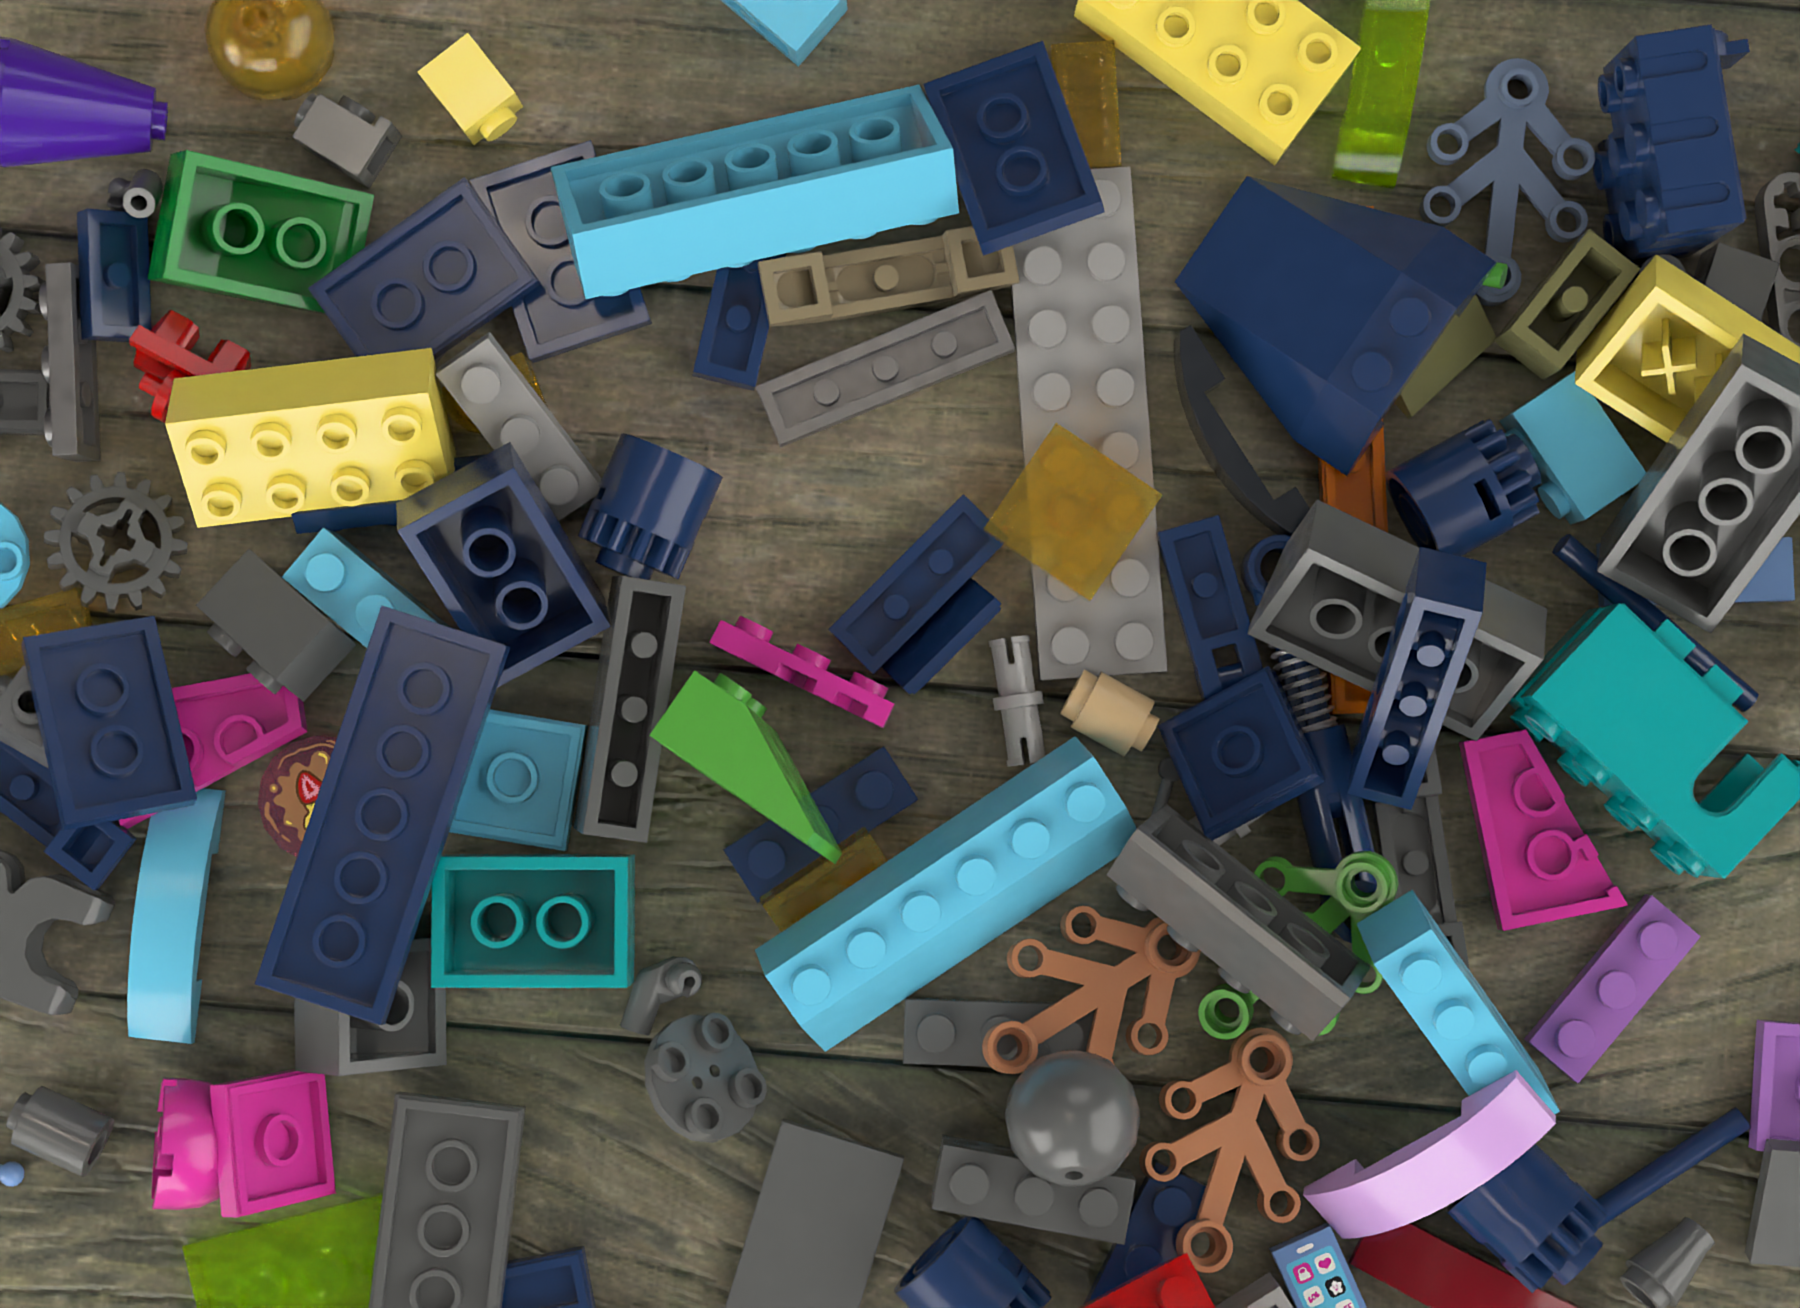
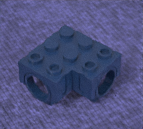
(1671, 145)

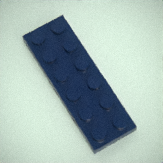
(382, 816)

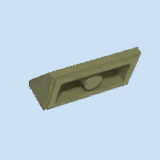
(1454, 350)

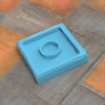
(523, 781)

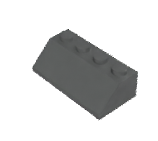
(1340, 598)
(1237, 923)

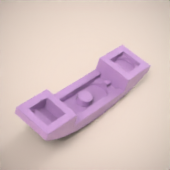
(1437, 1168)

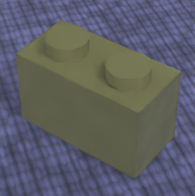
(1566, 304)

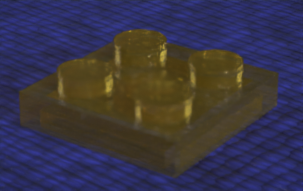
(1072, 512)

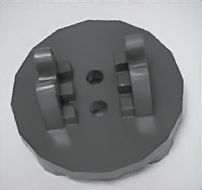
(719, 1102)

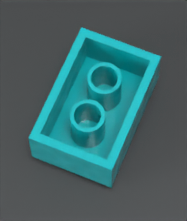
(533, 921)

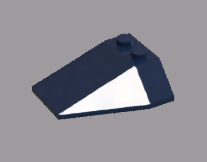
(1328, 306)

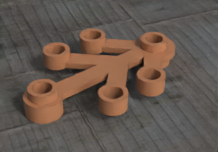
(1101, 990)
(1237, 1139)

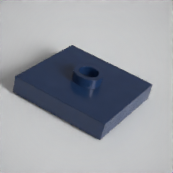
(1240, 753)

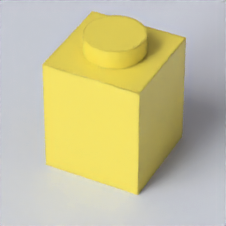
(472, 90)

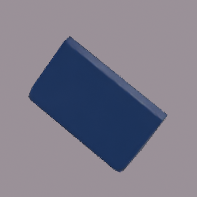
(942, 637)

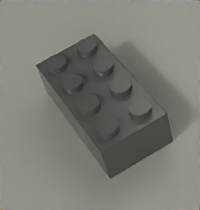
(1714, 492)

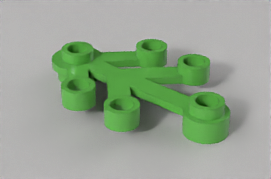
(1344, 901)

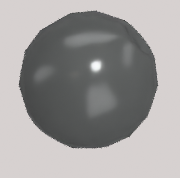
(1072, 1117)

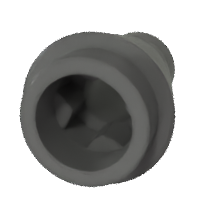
(1666, 1266)

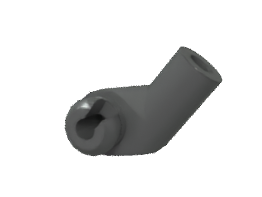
(656, 986)

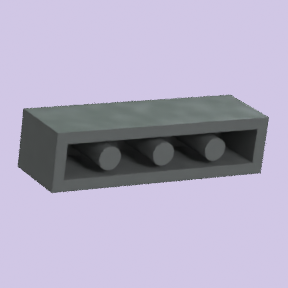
(626, 707)

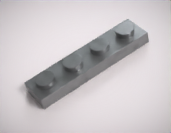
(885, 368)

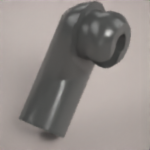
(136, 196)

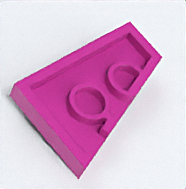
(804, 669)
(232, 725)
(1529, 841)

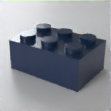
(503, 561)

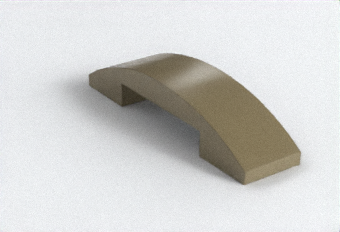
(882, 278)

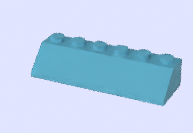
(756, 191)
(948, 894)

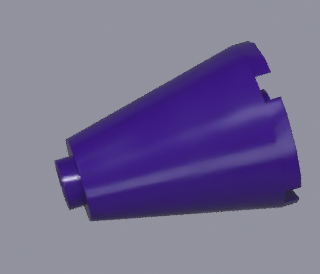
(71, 109)

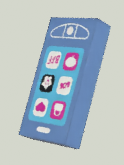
(1317, 1271)

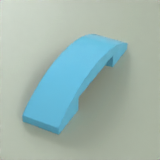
(170, 920)

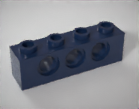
(1417, 677)

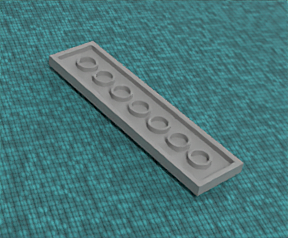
(1087, 372)

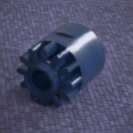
(1466, 489)
(648, 509)
(1533, 1220)
(970, 1270)

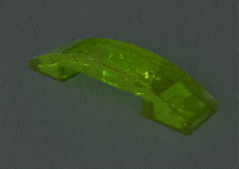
(1381, 92)

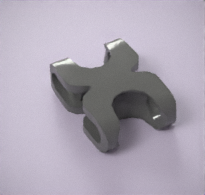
(25, 917)

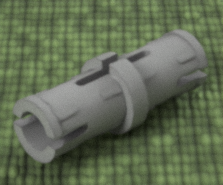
(1017, 700)

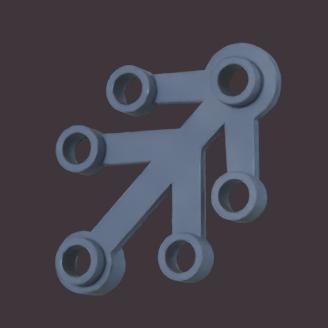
(1509, 167)

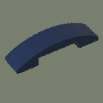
(31, 803)

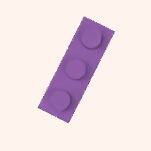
(1612, 988)

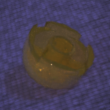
(282, 57)

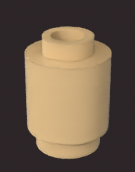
(1110, 712)

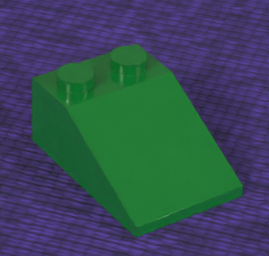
(253, 230)

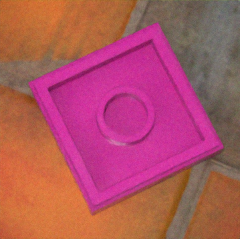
(272, 1141)

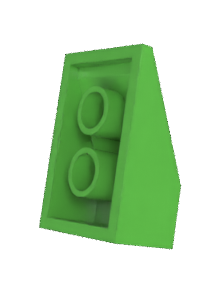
(726, 739)

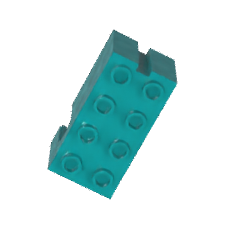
(1644, 731)

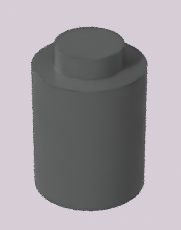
(59, 1130)

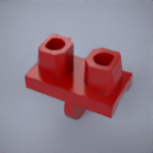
(167, 355)

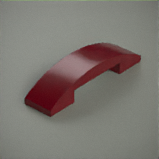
(1444, 1274)

